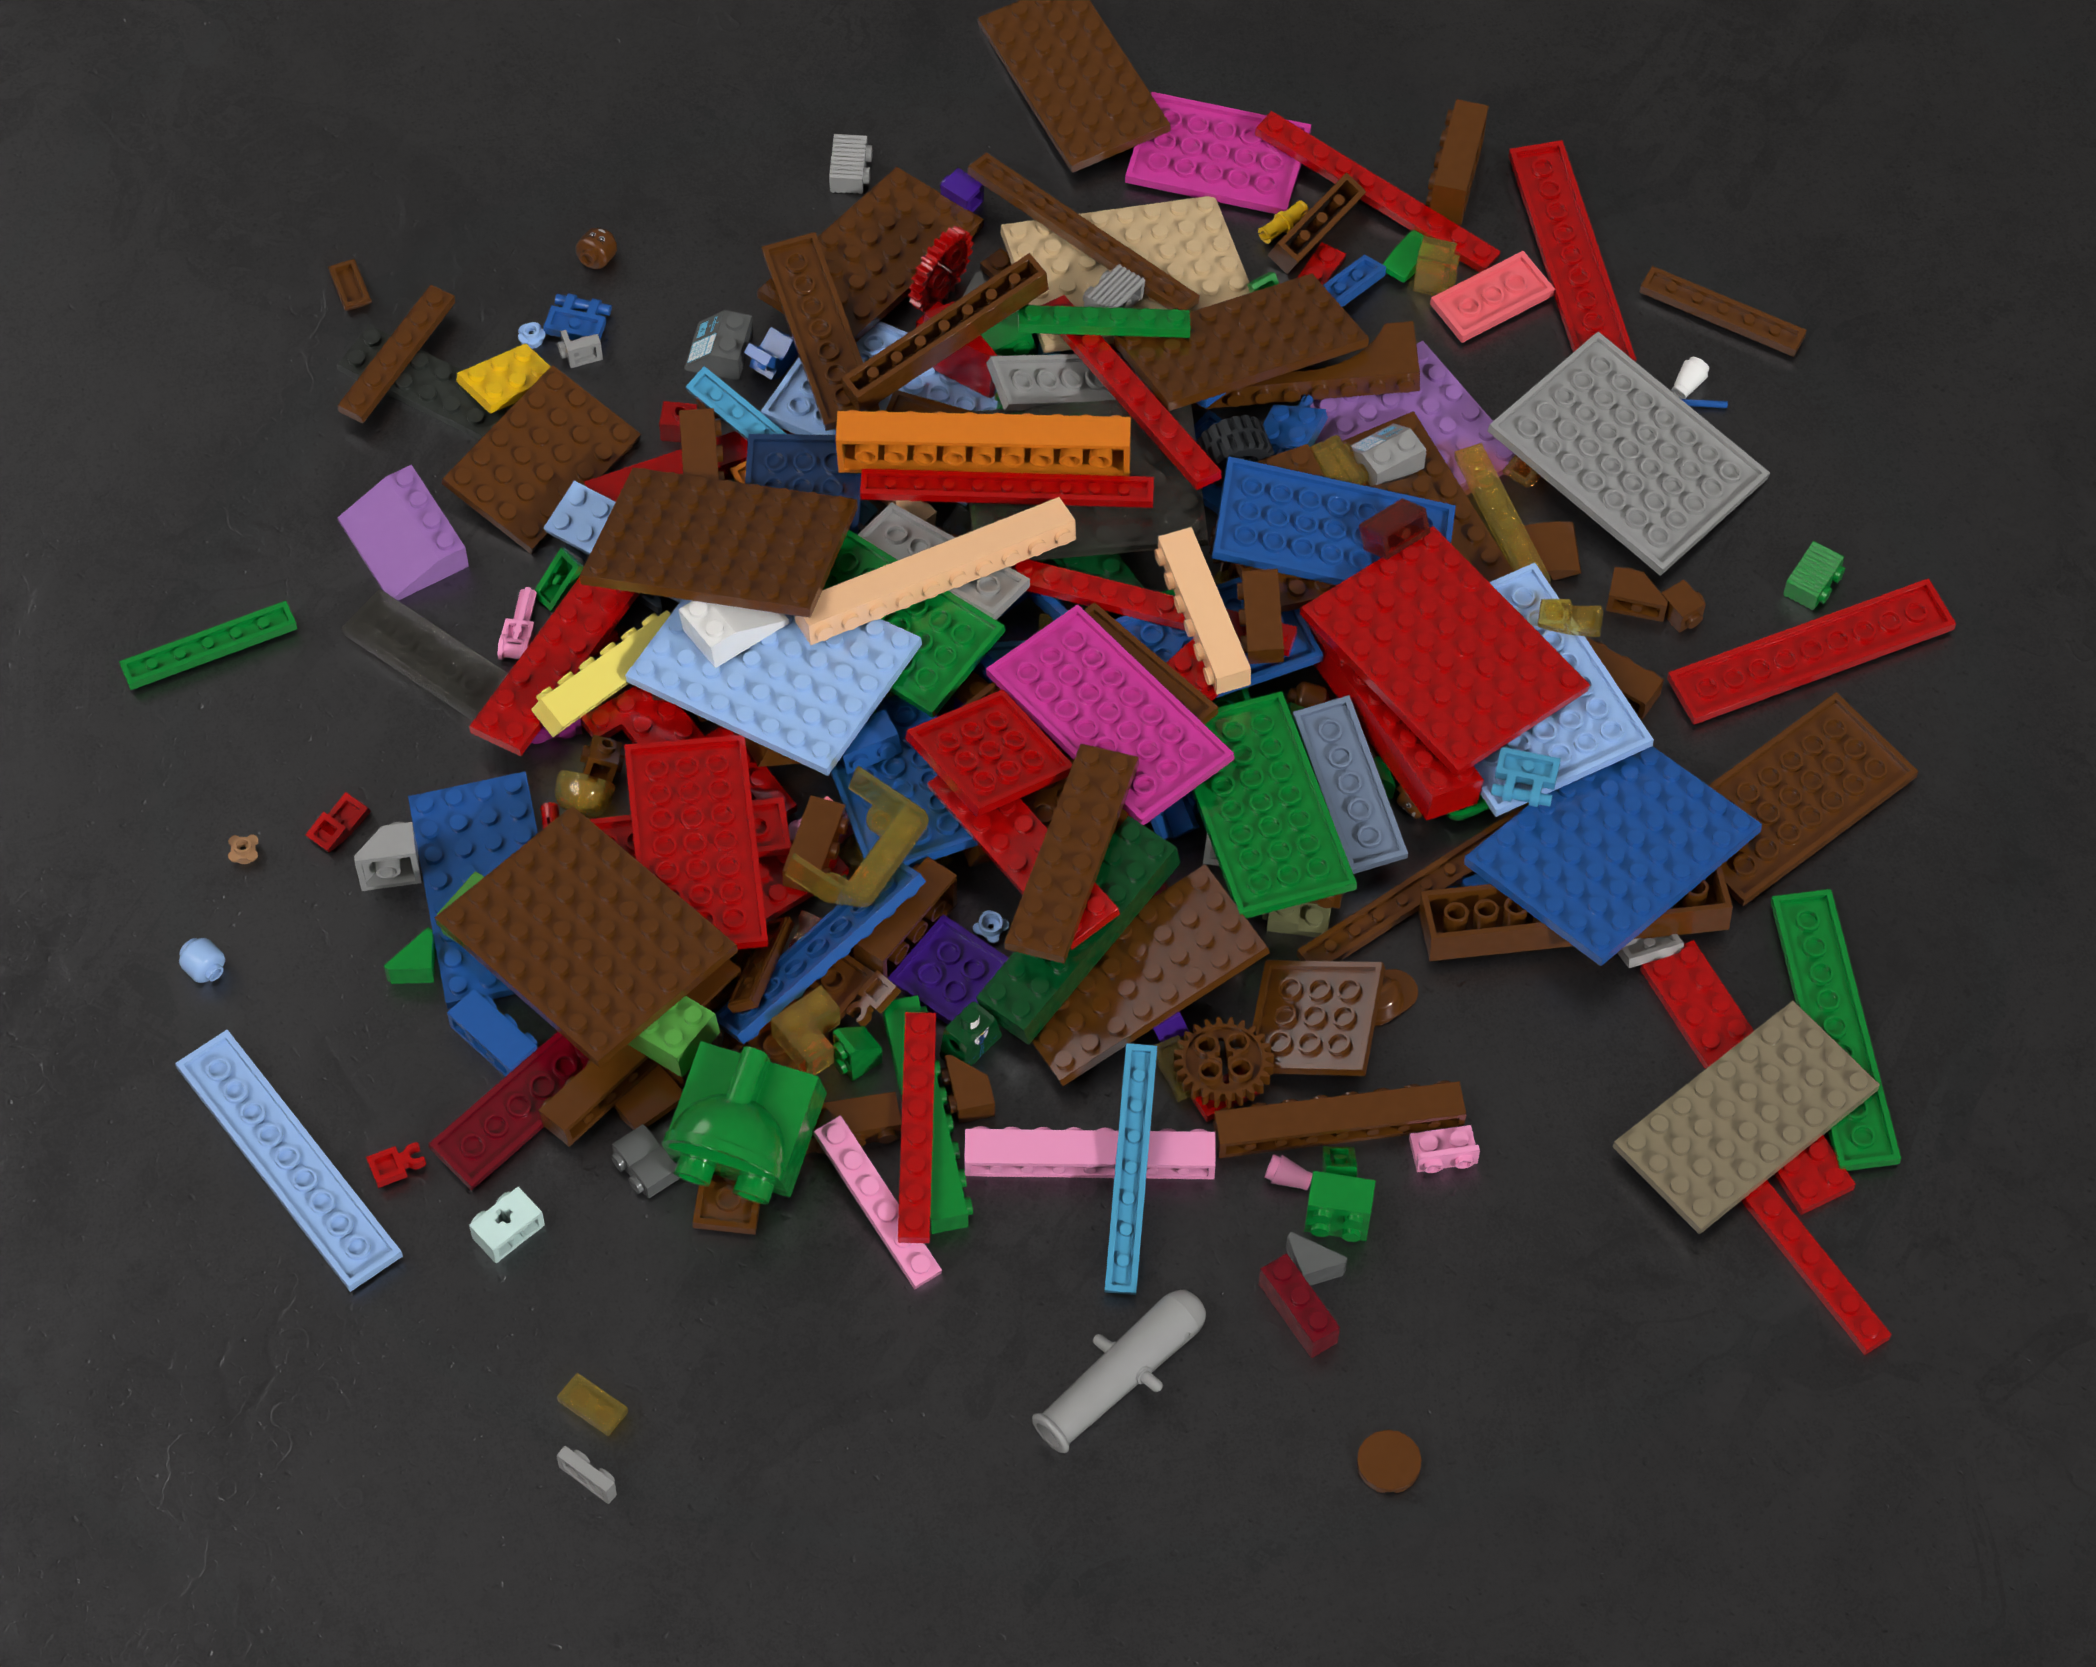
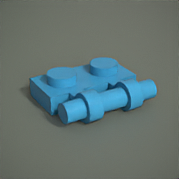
(1528, 769)

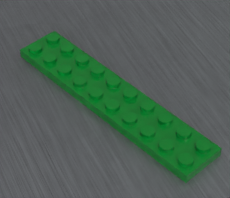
(1829, 995)

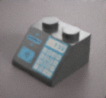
(721, 344)

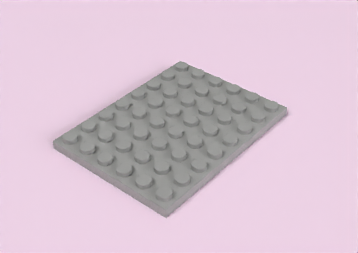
(1628, 452)

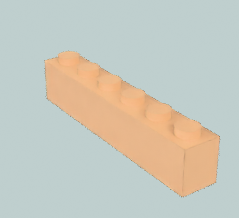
(1203, 610)

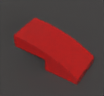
(339, 823)

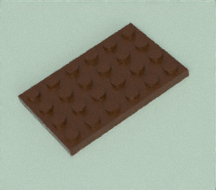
(536, 453)

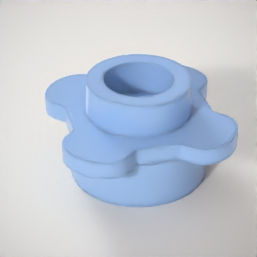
(990, 918)

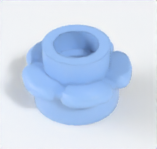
(532, 340)

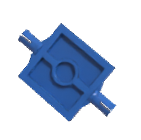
(1294, 425)

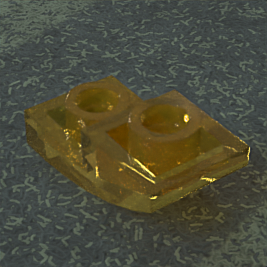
(1562, 617)

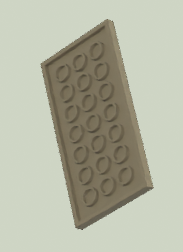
(1745, 1116)

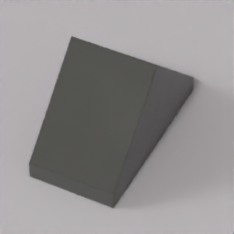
(1315, 1261)

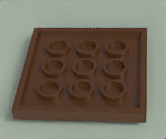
(1319, 1015)

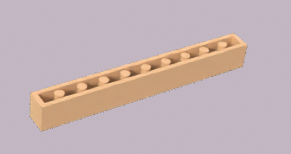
(938, 569)

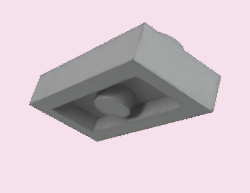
(1650, 949)
(578, 1467)

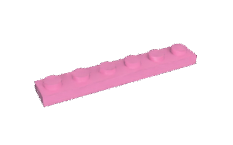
(875, 1200)

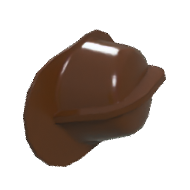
(1397, 995)

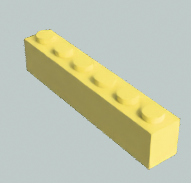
(596, 680)

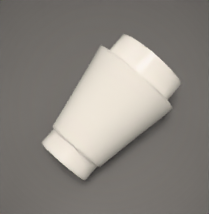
(1690, 377)

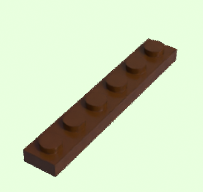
(1723, 311)
(396, 354)

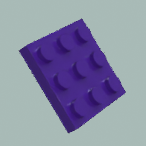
(947, 969)

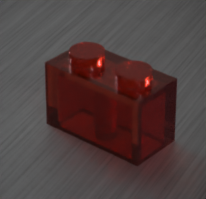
(1394, 528)

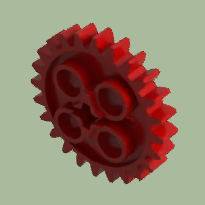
(941, 268)

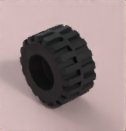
(1238, 438)

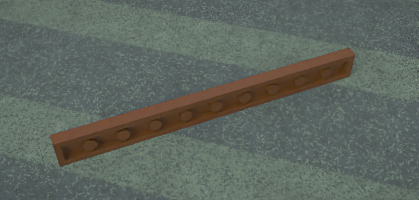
(1080, 231)
(1396, 903)

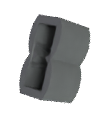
(644, 1161)

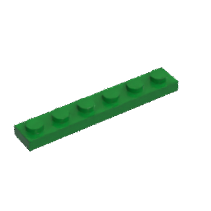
(1104, 321)
(208, 645)

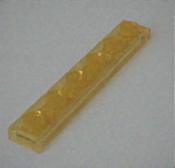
(1498, 508)

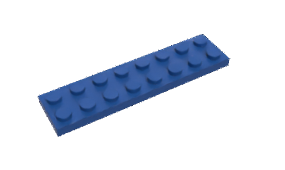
(817, 952)

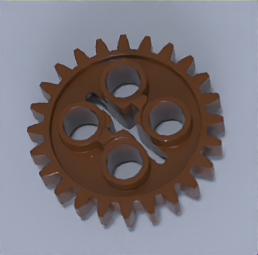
(1194, 1064)

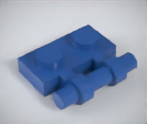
(576, 322)

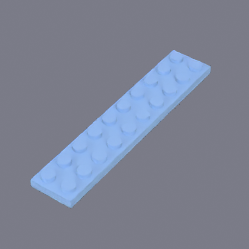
(289, 1160)

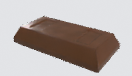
(349, 285)

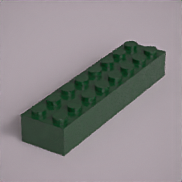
(1032, 988)

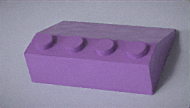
(403, 535)

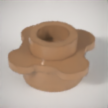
(243, 856)

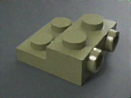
(1302, 920)

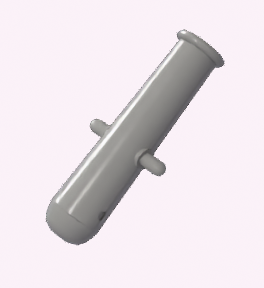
(1122, 1367)

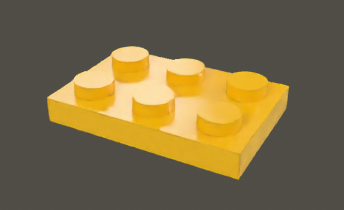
(503, 378)

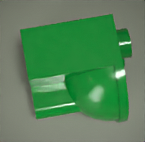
(744, 1122)

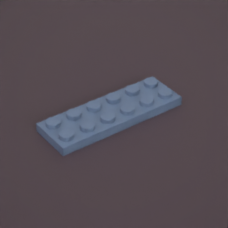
(1350, 784)

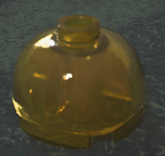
(584, 793)

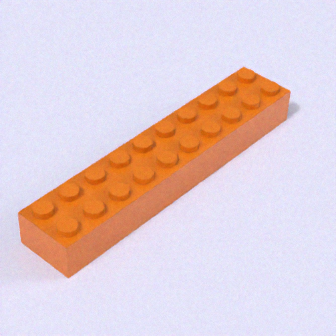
(983, 442)

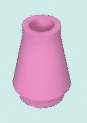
(1287, 1173)

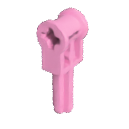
(520, 630)

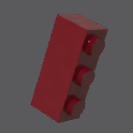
(1299, 1305)

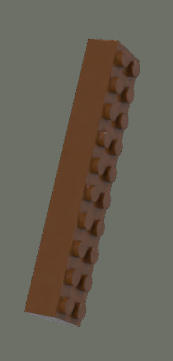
(1487, 922)

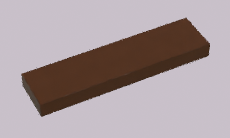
(760, 967)

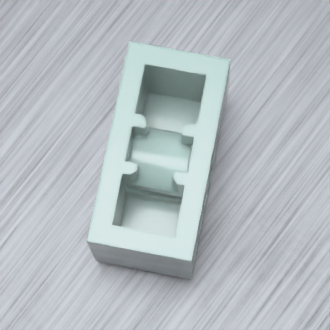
(506, 1224)

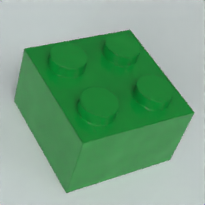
(1339, 1206)

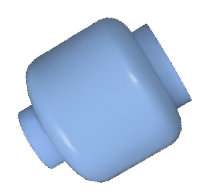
(202, 960)

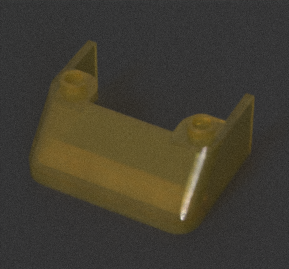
(893, 819)

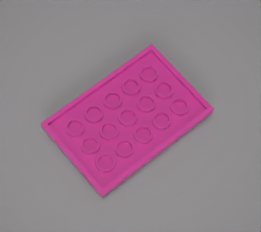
(1216, 156)

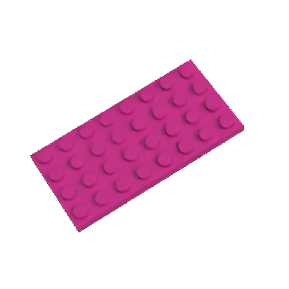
(1098, 695)

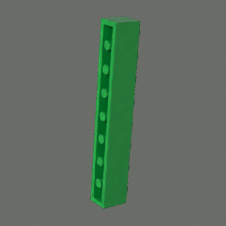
(948, 1202)

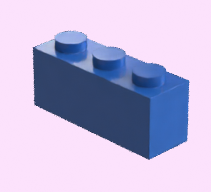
(491, 1032)

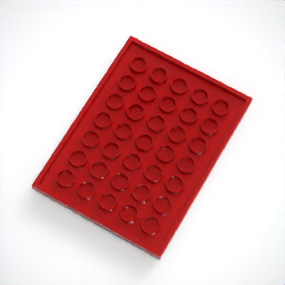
(1444, 651)

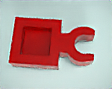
(390, 1165)

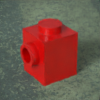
(670, 420)

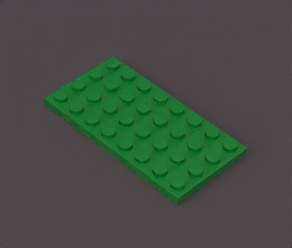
(951, 631)
(1270, 813)

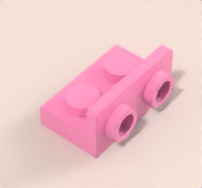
(1444, 1149)

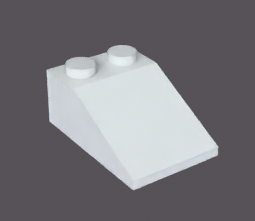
(727, 630)

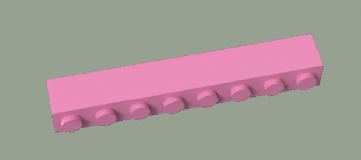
(1083, 1153)

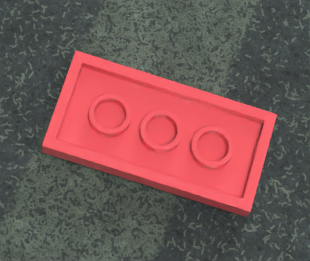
(1492, 296)

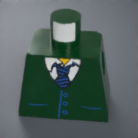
(972, 1032)

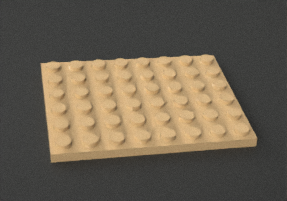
(1177, 236)

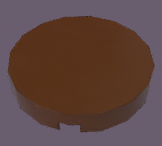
(1389, 1461)

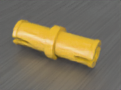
(1283, 222)

